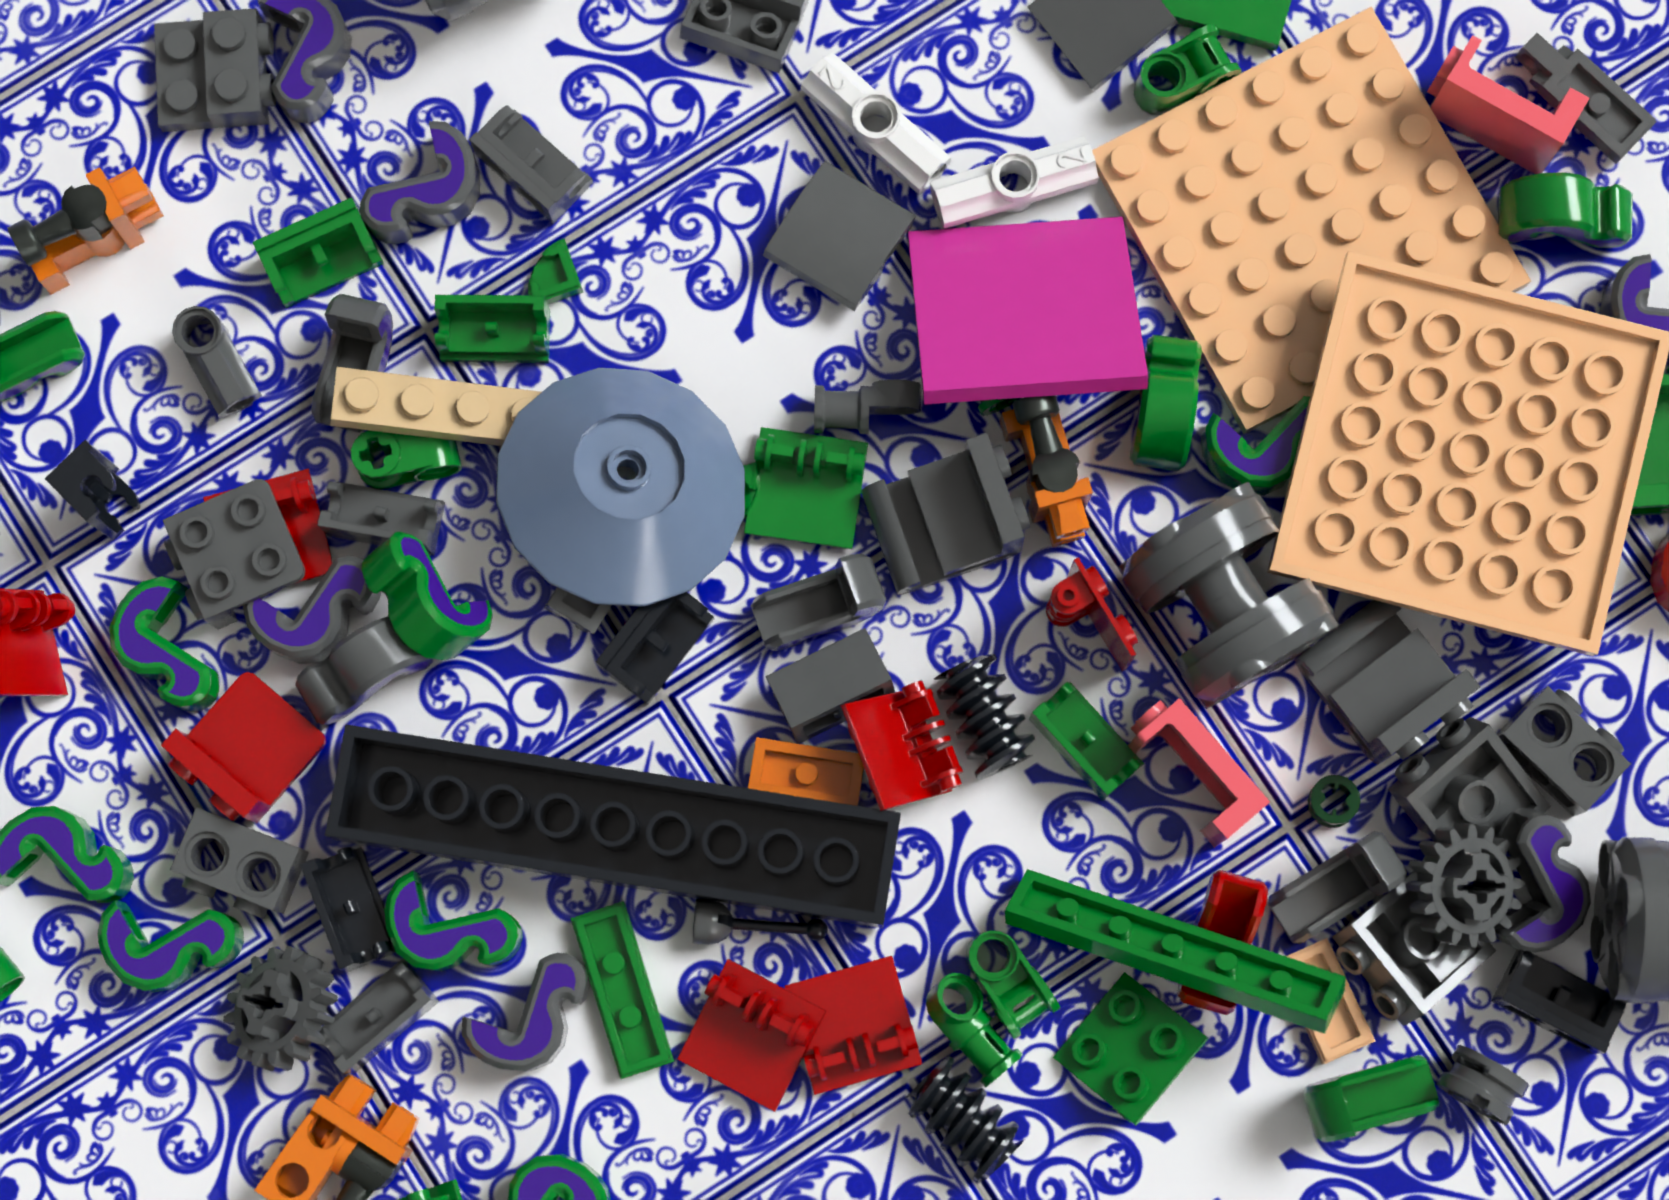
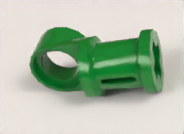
(971, 1030)

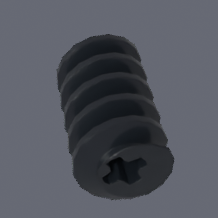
(984, 716)
(964, 1120)

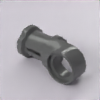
(853, 408)

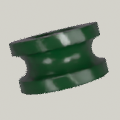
(1317, 797)

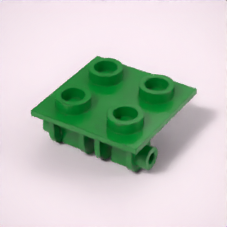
(807, 488)
(1130, 1048)

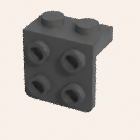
(233, 551)

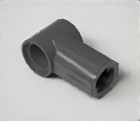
(216, 363)

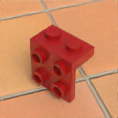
(246, 749)

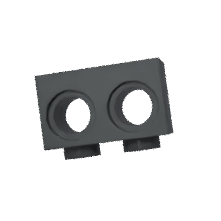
(1553, 762)
(242, 853)

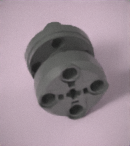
(1207, 563)
(1632, 919)

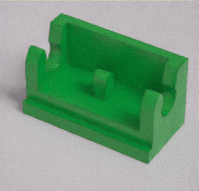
(318, 252)
(493, 328)
(1085, 740)

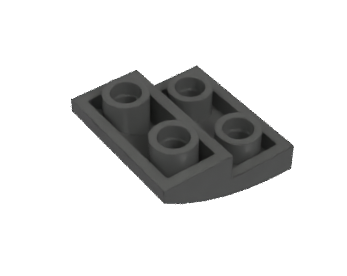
(745, 29)
(839, 235)

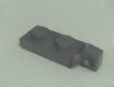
(1611, 115)

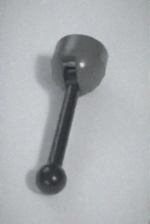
(715, 922)

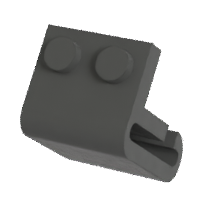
(947, 517)
(1384, 682)

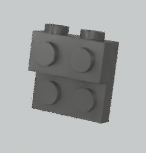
(214, 71)
(1464, 781)
(1401, 959)

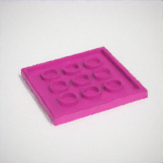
(1026, 310)

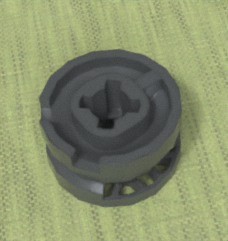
(1482, 1084)

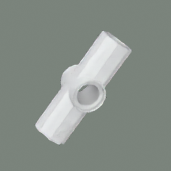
(852, 100)
(1046, 171)

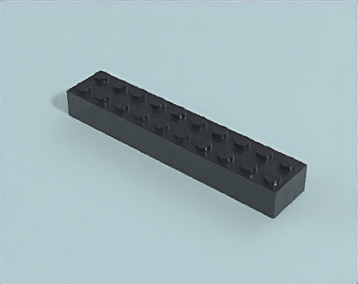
(613, 826)

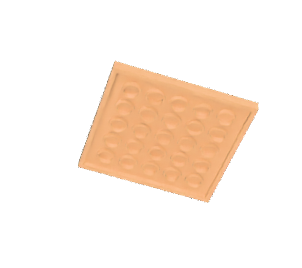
(1271, 184)
(1470, 453)

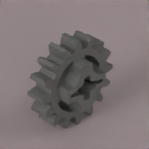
(1469, 912)
(280, 1008)

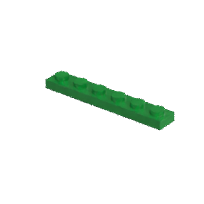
(1176, 951)

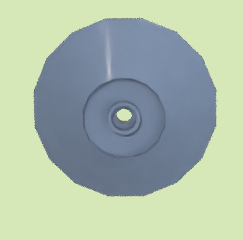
(611, 534)

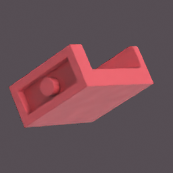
(1500, 116)
(1207, 762)

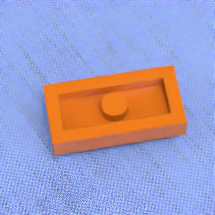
(806, 771)

